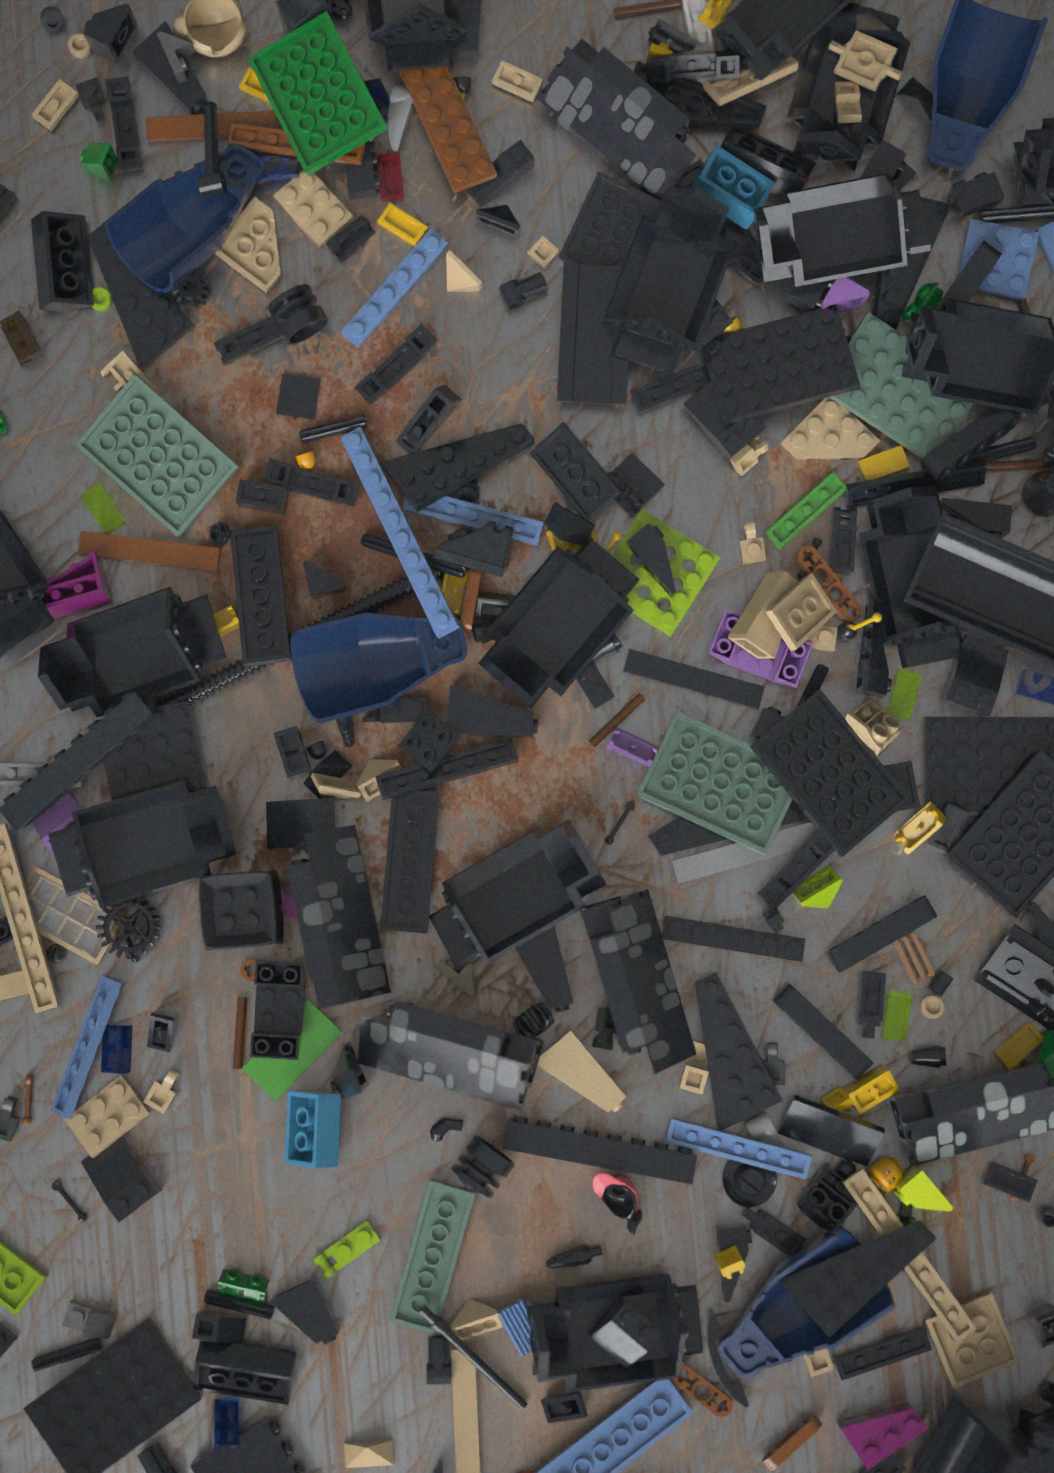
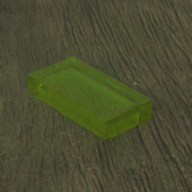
(103, 508)
(904, 694)
(896, 1016)

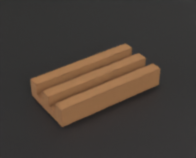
(922, 976)

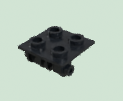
(636, 482)
(429, 740)

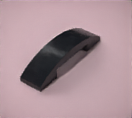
(692, 64)
(124, 124)
(397, 365)
(311, 483)
(734, 1386)

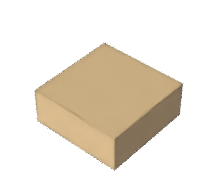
(543, 252)
(818, 1363)

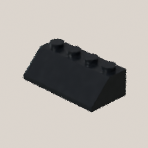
(770, 159)
(61, 261)
(244, 1371)

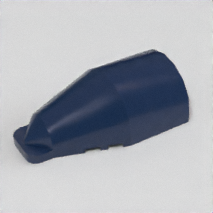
(977, 78)
(173, 228)
(367, 661)
(779, 1327)

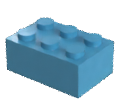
(733, 185)
(312, 1128)

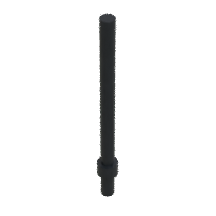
(439, 1325)

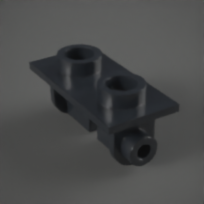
(667, 34)
(351, 237)

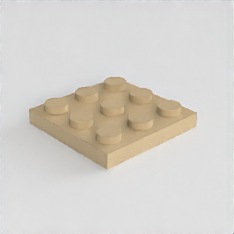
(980, 1352)

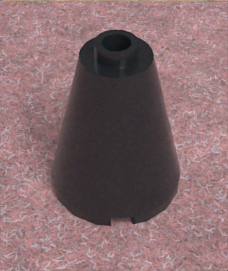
(1039, 493)

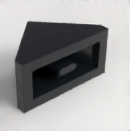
(321, 583)
(162, 1031)
(1043, 1323)

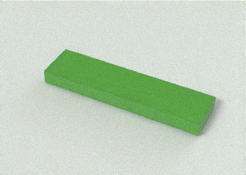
(806, 510)

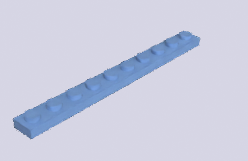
(400, 532)

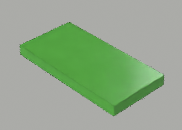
(278, 1075)

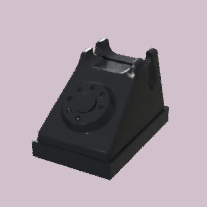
(479, 548)

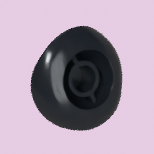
(748, 1184)

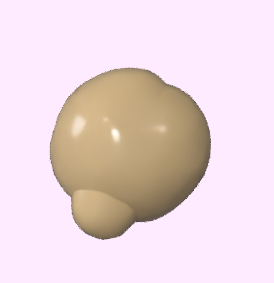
(212, 26)

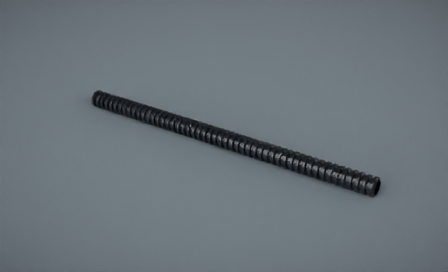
(237, 671)

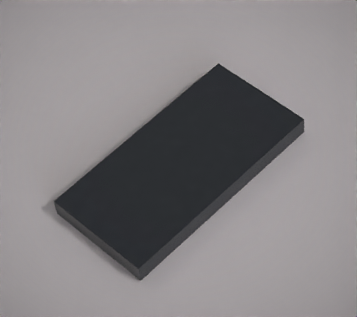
(576, 472)
(831, 1130)

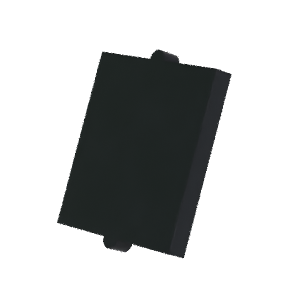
(298, 397)

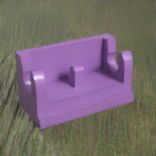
(632, 747)

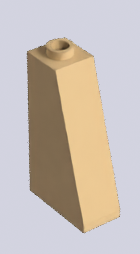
(754, 628)
(579, 1070)

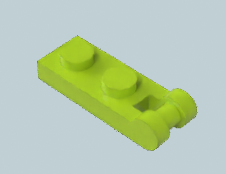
(347, 1248)

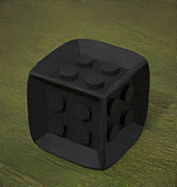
(241, 910)

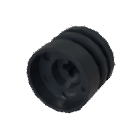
(298, 314)
(482, 1167)

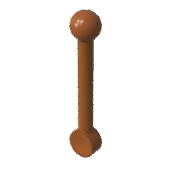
(26, 1119)
(1029, 1159)

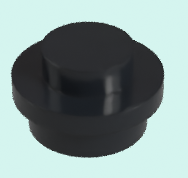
(220, 533)

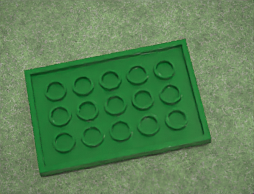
(317, 93)

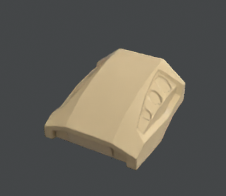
(874, 725)

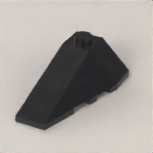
(872, 666)
(348, 1074)

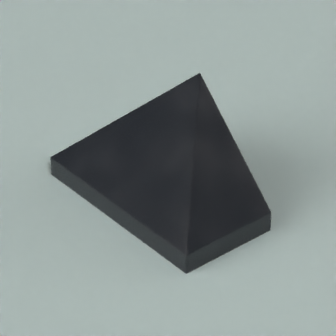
(917, 98)
(499, 218)
(568, 525)
(333, 765)

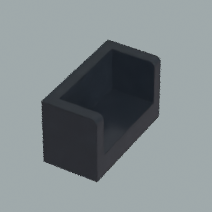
(262, 497)

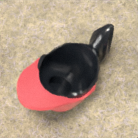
(620, 1197)

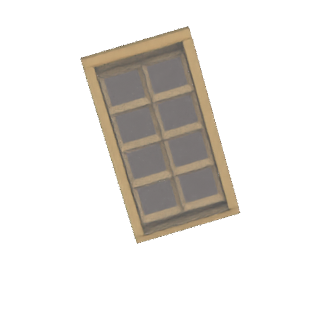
(67, 919)

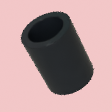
(940, 983)

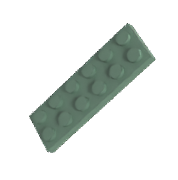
(432, 1254)

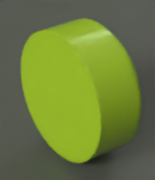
(101, 299)

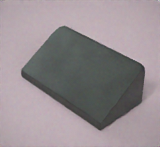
(491, 605)

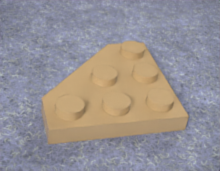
(254, 246)
(830, 434)

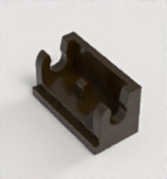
(21, 339)

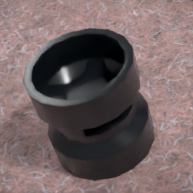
(337, 5)

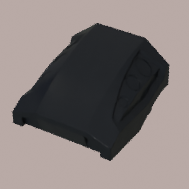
(827, 1199)

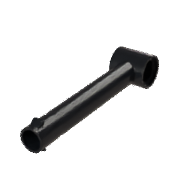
(213, 181)

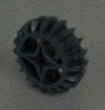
(135, 917)

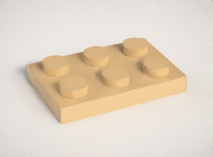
(313, 208)
(801, 612)
(107, 1116)

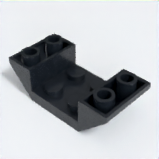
(278, 1010)

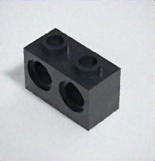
(292, 752)

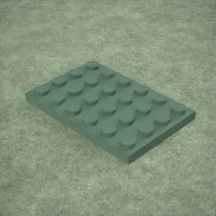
(893, 403)
(157, 456)
(716, 784)

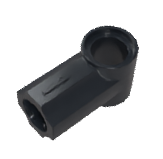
(517, 292)
(438, 1366)
(154, 1461)

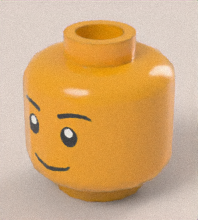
(886, 1174)

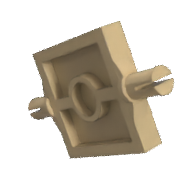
(865, 60)

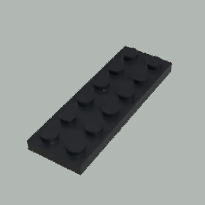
(260, 596)
(410, 862)

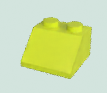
(920, 1191)

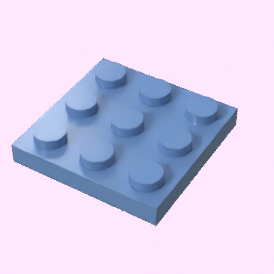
(1012, 270)

